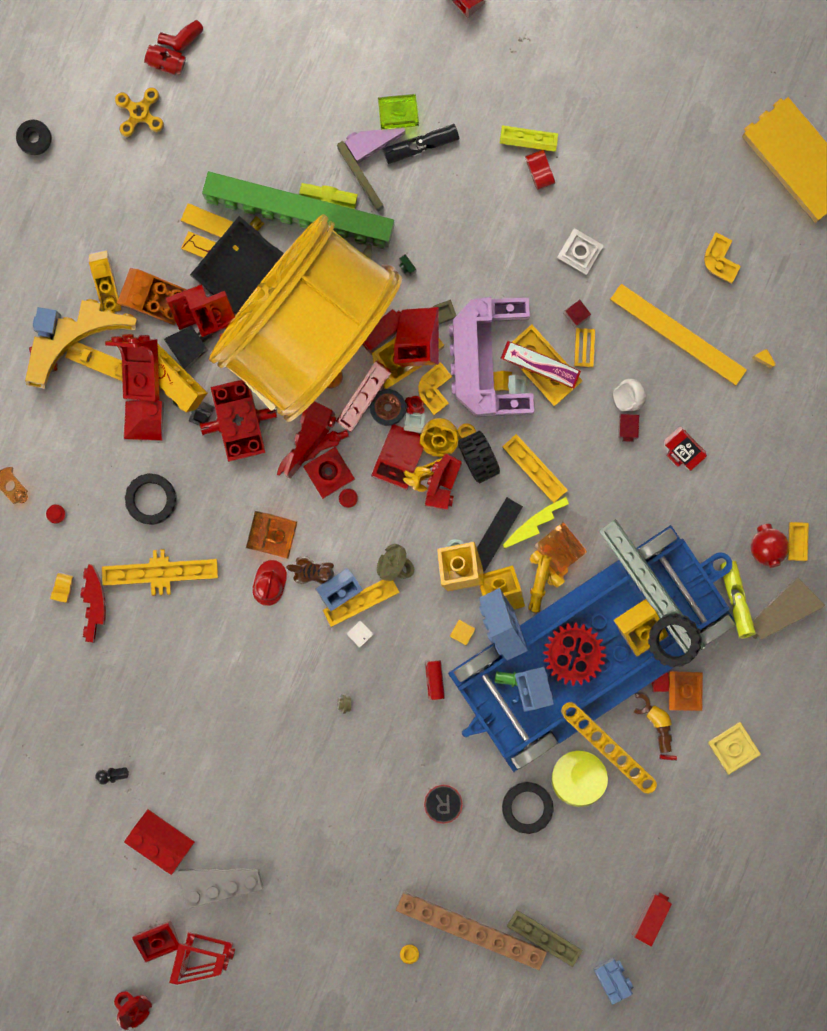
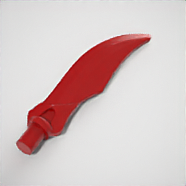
(330, 440)

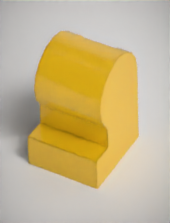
(62, 588)

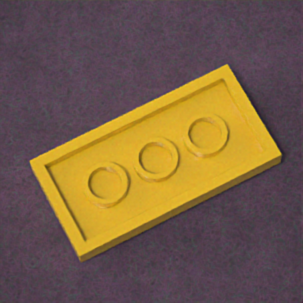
(550, 389)

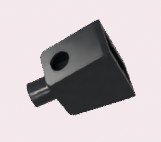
(187, 346)

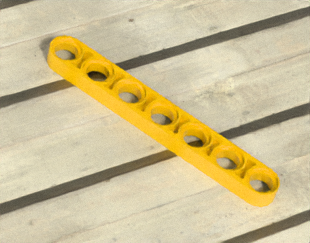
(604, 740)

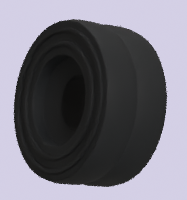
(26, 129)

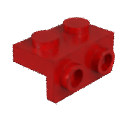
(444, 474)

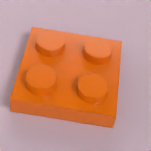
(685, 691)

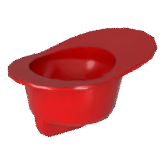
(269, 582)

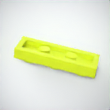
(528, 138)

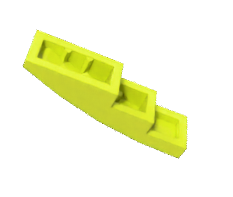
(530, 527)

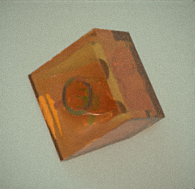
(271, 534)

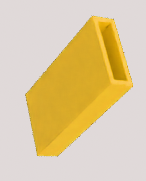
(793, 154)

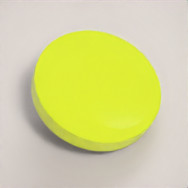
(579, 778)

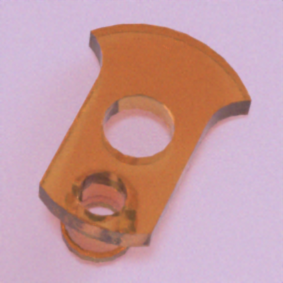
(7, 475)

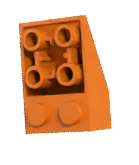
(148, 295)

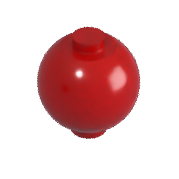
(769, 546)

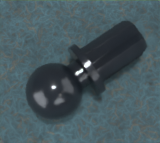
(104, 776)

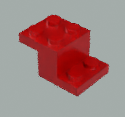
(196, 308)

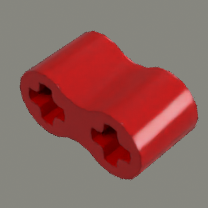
(540, 169)

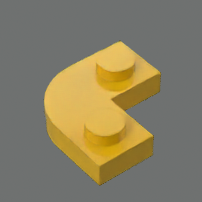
(715, 259)
(429, 387)

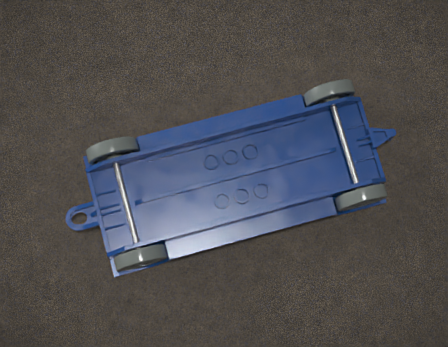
(596, 604)

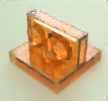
(561, 547)

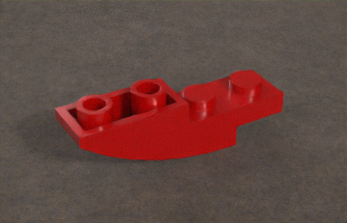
(93, 594)

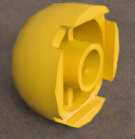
(439, 437)

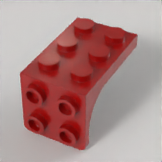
(139, 366)

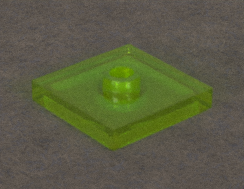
(398, 111)

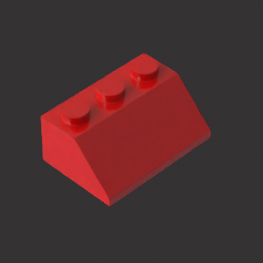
(159, 842)

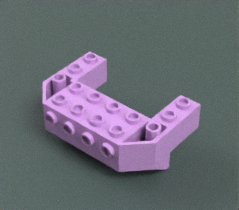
(474, 357)

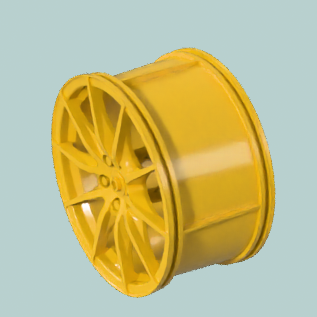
(306, 319)

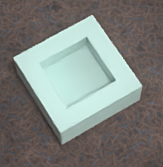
(517, 384)
(414, 422)

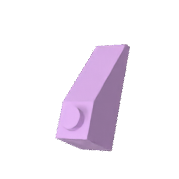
(369, 142)

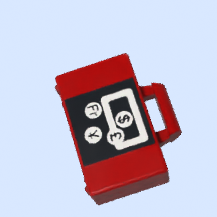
(684, 448)

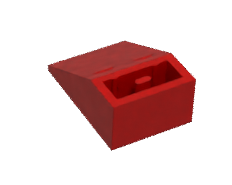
(417, 337)
(398, 454)

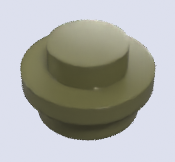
(344, 704)

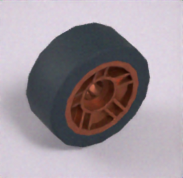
(391, 417)

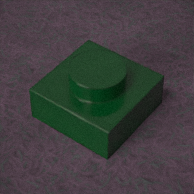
(406, 265)

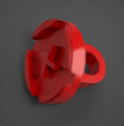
(133, 1011)

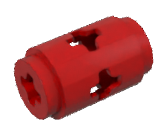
(155, 58)

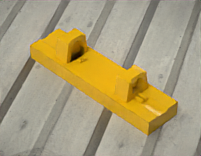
(98, 361)

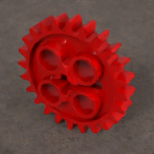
(557, 648)

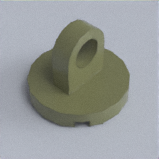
(392, 563)

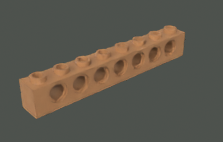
(471, 930)

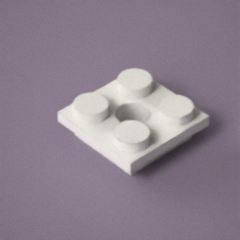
(581, 263)

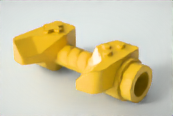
(553, 578)

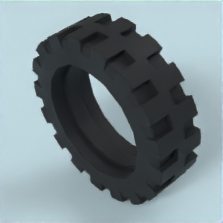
(170, 501)
(689, 626)
(547, 812)

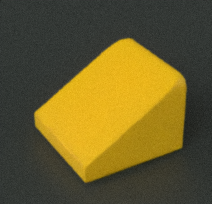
(765, 358)
(462, 632)

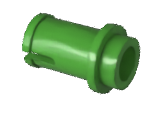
(506, 678)

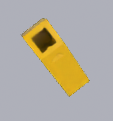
(104, 281)

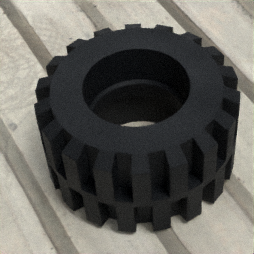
(479, 456)

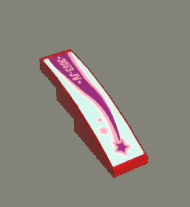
(540, 364)

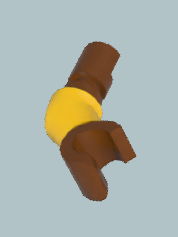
(660, 720)

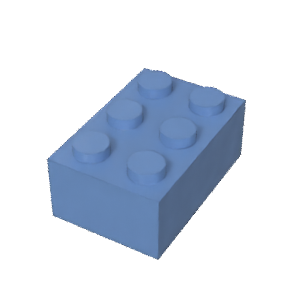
(502, 624)

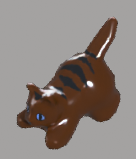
(308, 570)

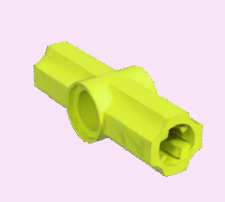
(329, 194)

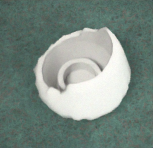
(629, 395)

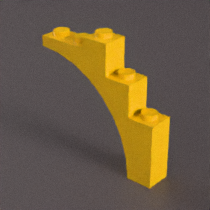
(68, 332)

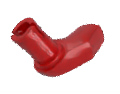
(183, 38)

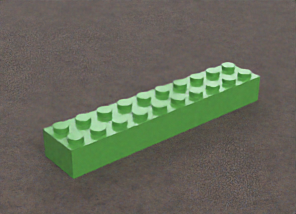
(296, 208)

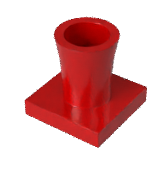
(331, 483)

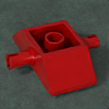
(231, 401)

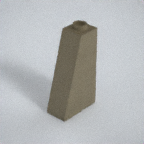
(786, 608)

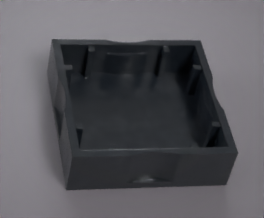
(240, 270)

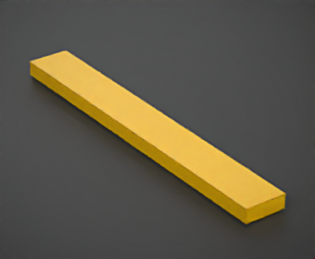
(678, 334)

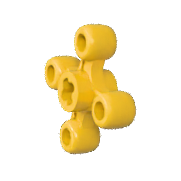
(133, 108)

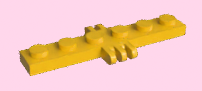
(159, 572)

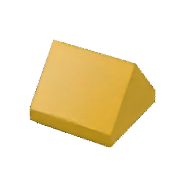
(501, 380)

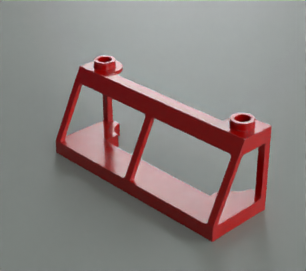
(183, 955)

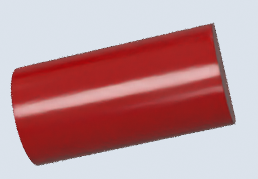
(434, 680)

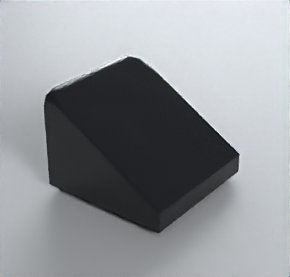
(201, 414)

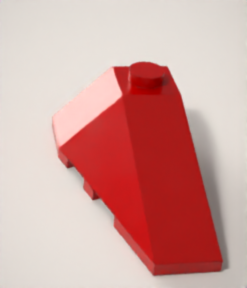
(315, 425)

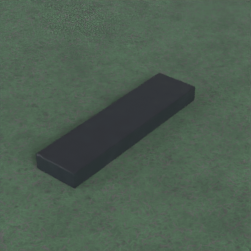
(497, 531)

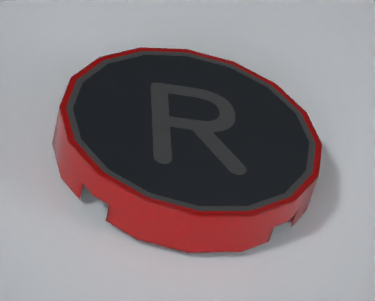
(443, 804)

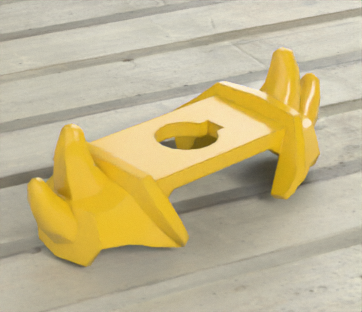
(420, 474)

